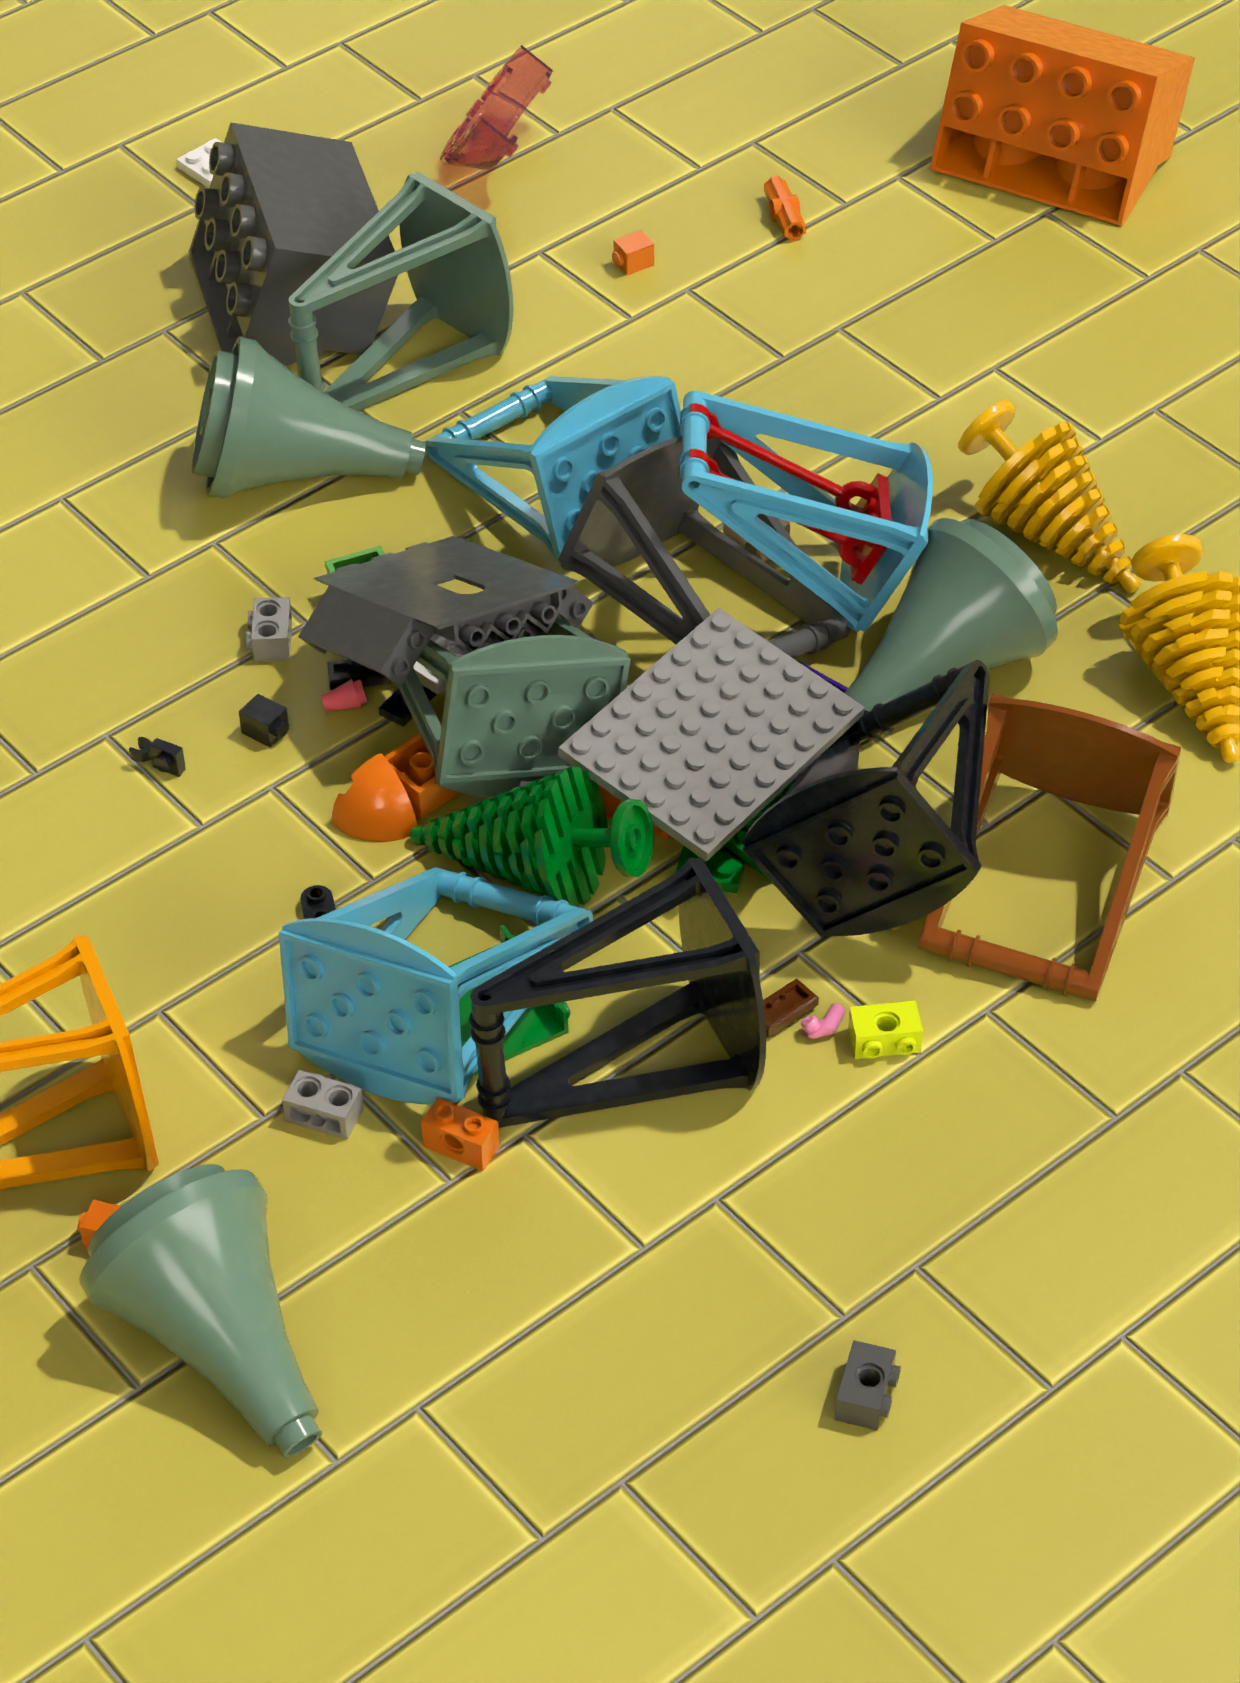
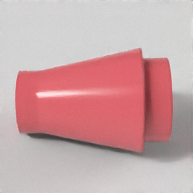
(346, 696)

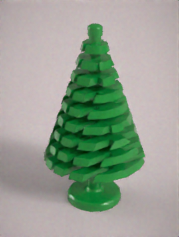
(546, 836)

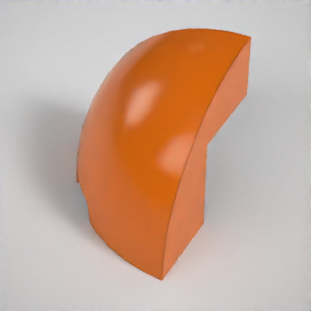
(375, 804)

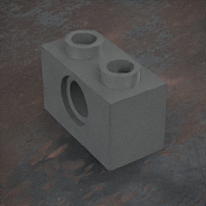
(863, 1404)

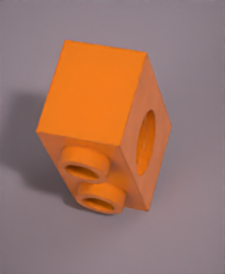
(460, 1134)

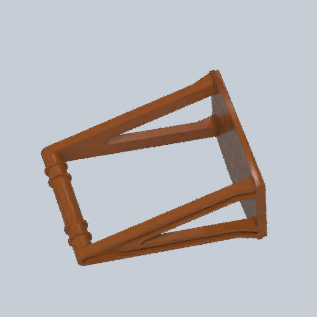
(1086, 763)

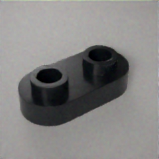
(316, 901)

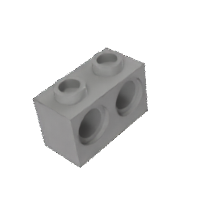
(270, 629)
(323, 1104)

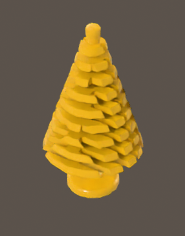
(1049, 494)
(1190, 635)

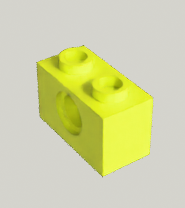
(885, 1029)

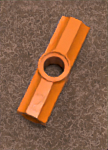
(784, 208)

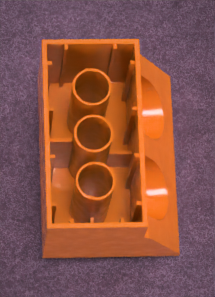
(1059, 112)

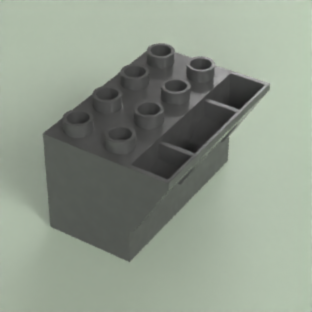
(268, 224)

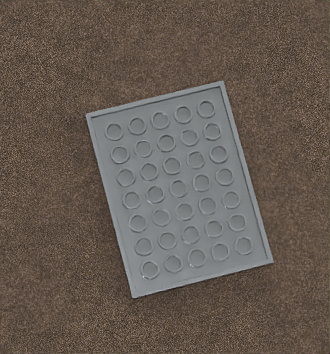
(712, 732)

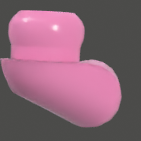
(817, 1028)

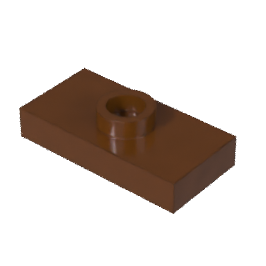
(787, 1006)

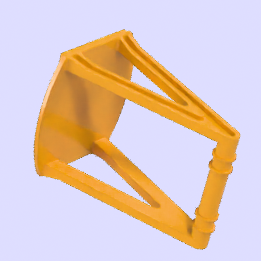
(113, 1073)

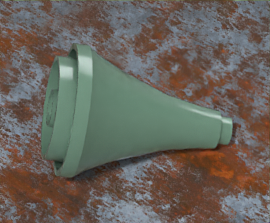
(273, 427)
(963, 603)
(199, 1279)

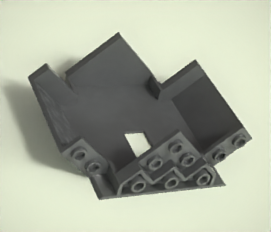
(392, 605)

